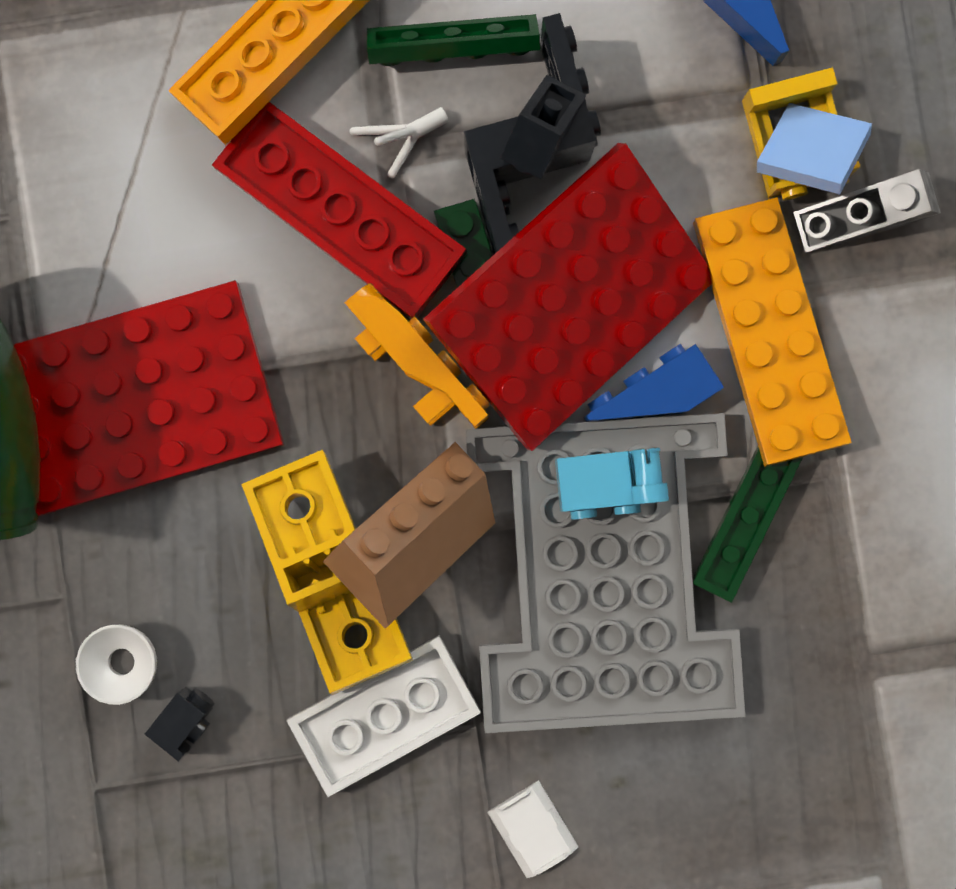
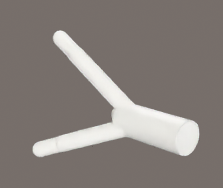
(395, 132)

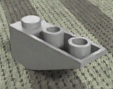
(868, 211)

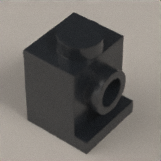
(181, 721)

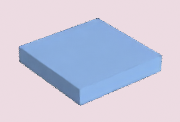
(814, 148)

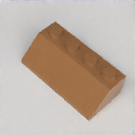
(415, 535)

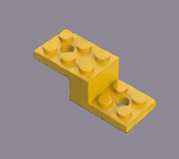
(307, 584)

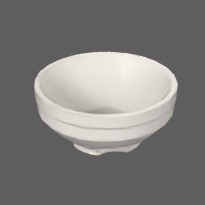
(98, 675)

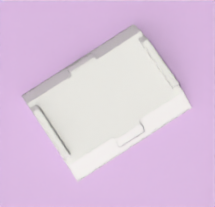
(533, 830)

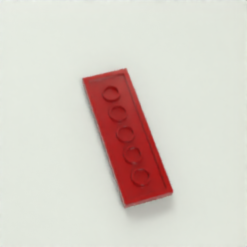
(340, 209)

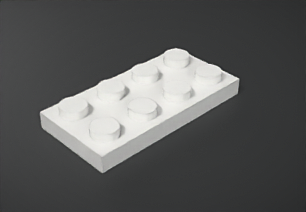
(383, 717)

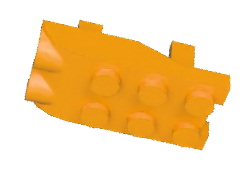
(409, 347)

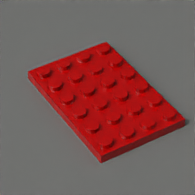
(572, 297)
(147, 396)

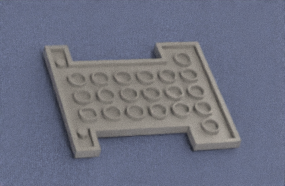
(608, 593)

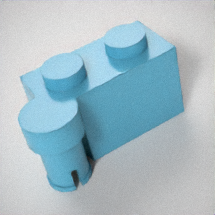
(610, 480)

